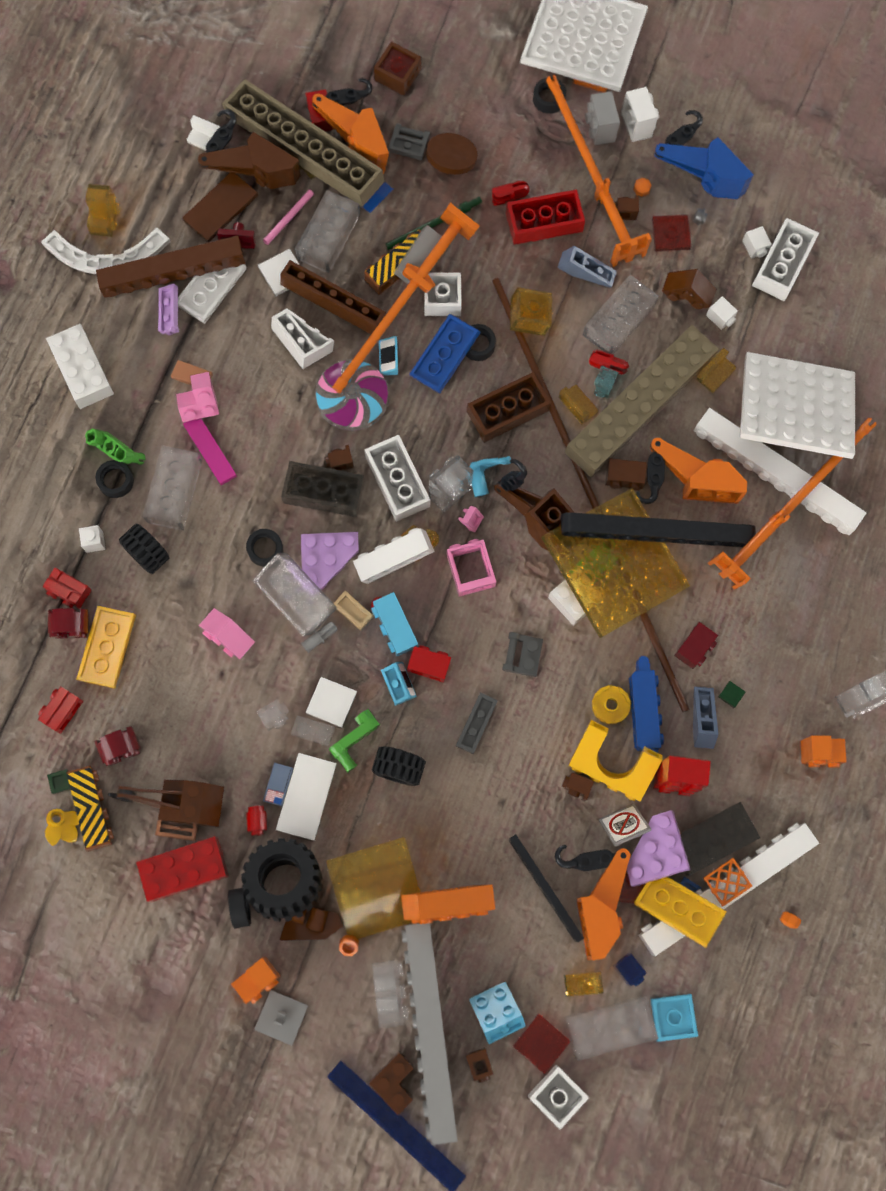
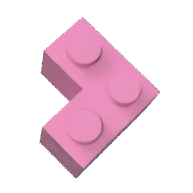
(200, 401)
(227, 633)

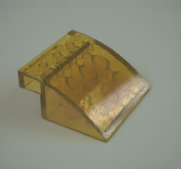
(371, 887)

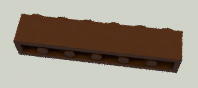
(331, 297)

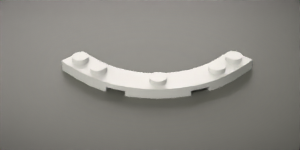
(80, 260)

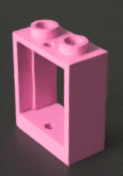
(476, 585)

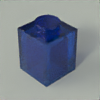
(630, 970)

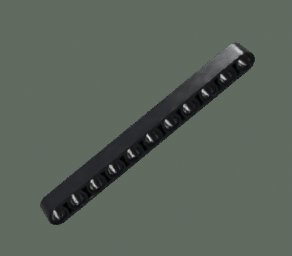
(656, 530)

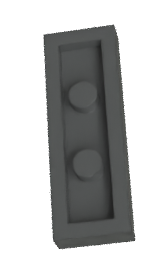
(476, 723)

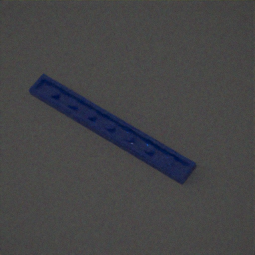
(396, 1126)

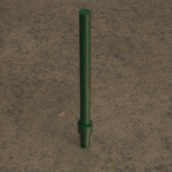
(464, 207)

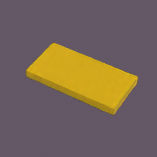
(106, 647)
(681, 909)

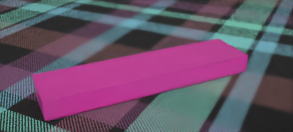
(210, 450)

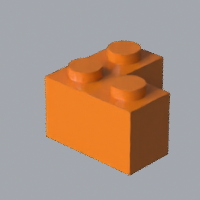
(823, 751)
(255, 980)

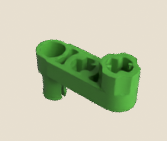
(120, 451)
(367, 724)

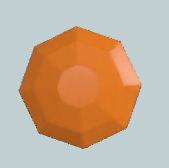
(642, 187)
(790, 920)
(348, 945)

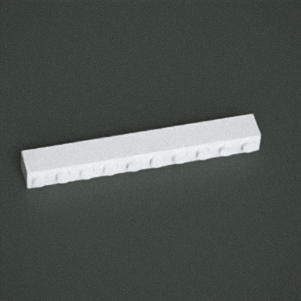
(779, 471)
(757, 870)

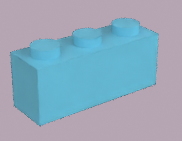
(394, 624)

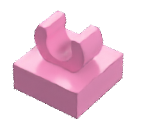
(472, 518)

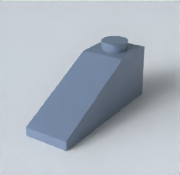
(586, 267)
(704, 718)

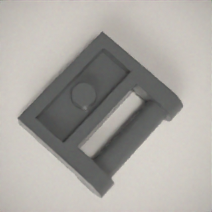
(406, 145)
(529, 654)

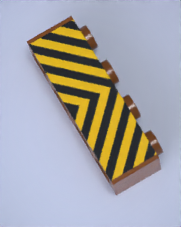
(381, 274)
(89, 808)

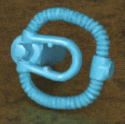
(479, 482)

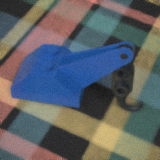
(717, 165)

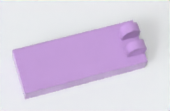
(168, 310)

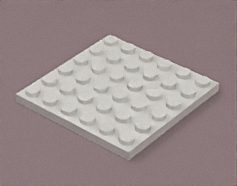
(585, 39)
(798, 405)

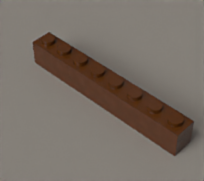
(170, 267)

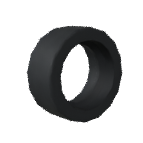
(541, 105)
(483, 355)
(122, 490)
(258, 535)
(239, 908)

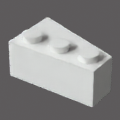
(300, 339)

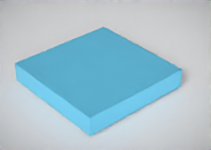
(674, 1017)

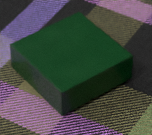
(731, 694)
(58, 781)

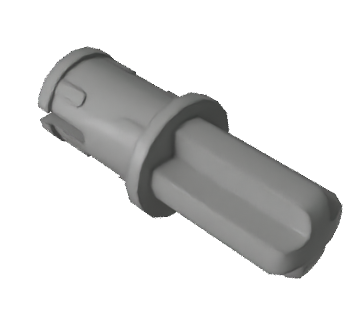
(319, 636)

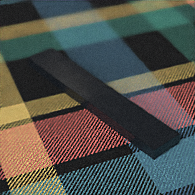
(546, 889)

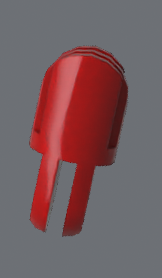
(509, 192)
(600, 358)

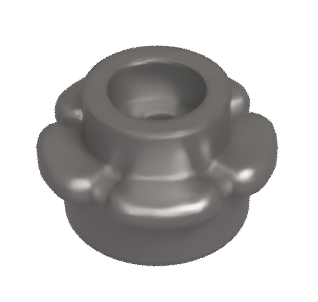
(700, 216)

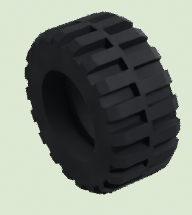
(264, 862)

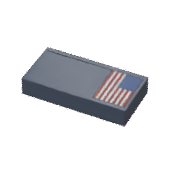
(278, 784)

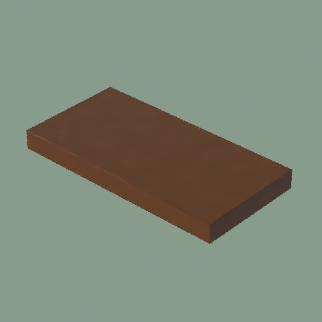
(220, 206)

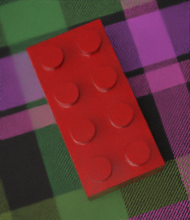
(545, 217)
(682, 775)
(182, 869)

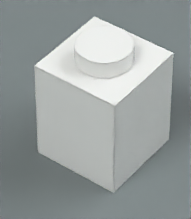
(757, 242)
(722, 313)
(92, 539)

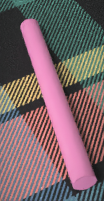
(288, 217)

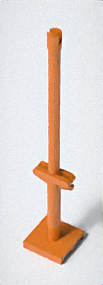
(628, 247)
(418, 277)
(731, 567)

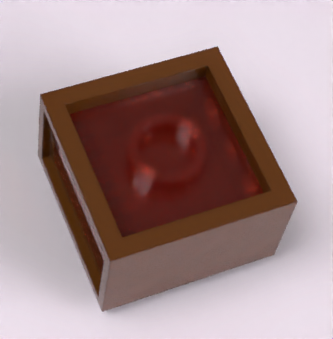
(397, 68)

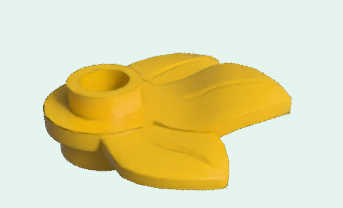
(64, 829)

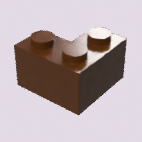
(690, 286)
(388, 1083)

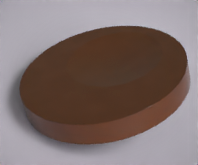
(451, 153)

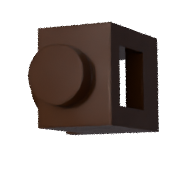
(628, 207)
(340, 459)
(577, 786)
(479, 1056)

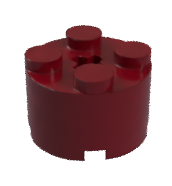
(67, 622)
(117, 745)

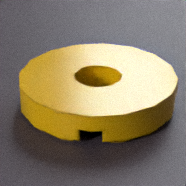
(611, 693)

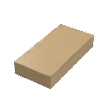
(353, 610)

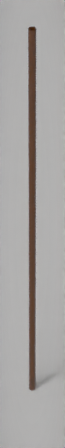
(590, 494)

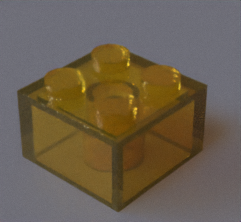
(531, 311)

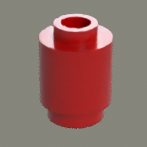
(256, 820)

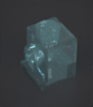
(605, 381)

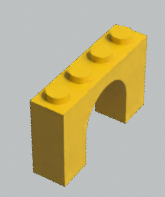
(631, 783)

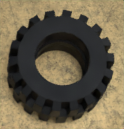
(144, 548)
(398, 766)

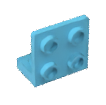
(497, 1012)

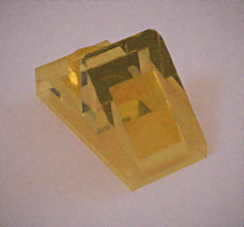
(583, 983)

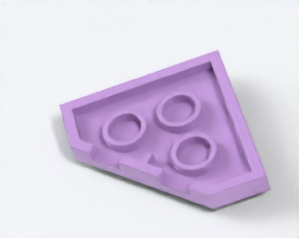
(327, 554)
(658, 852)

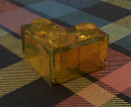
(102, 210)

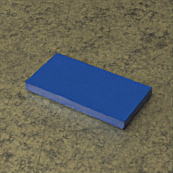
(444, 353)

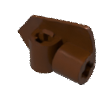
(313, 925)

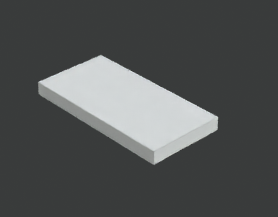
(208, 291)
(306, 796)

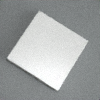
(272, 269)
(331, 702)

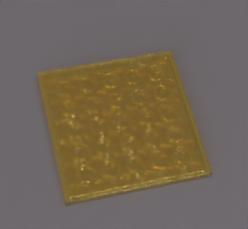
(615, 576)

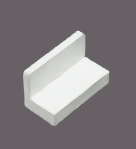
(201, 132)

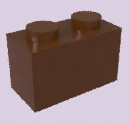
(626, 474)

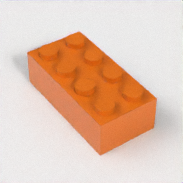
(448, 903)

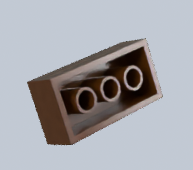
(508, 407)

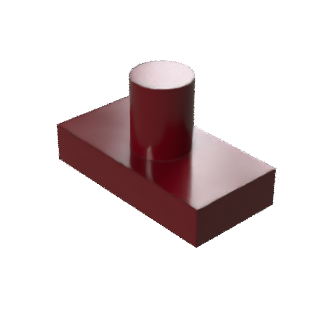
(246, 237)

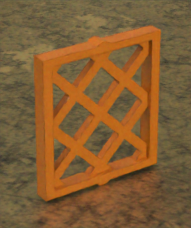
(740, 873)

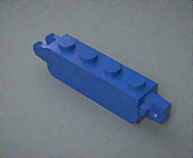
(644, 707)

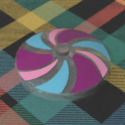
(359, 403)

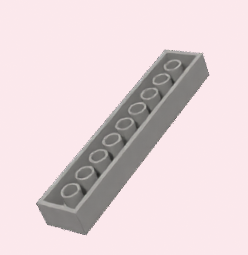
(430, 1036)

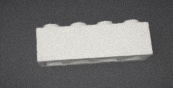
(393, 556)

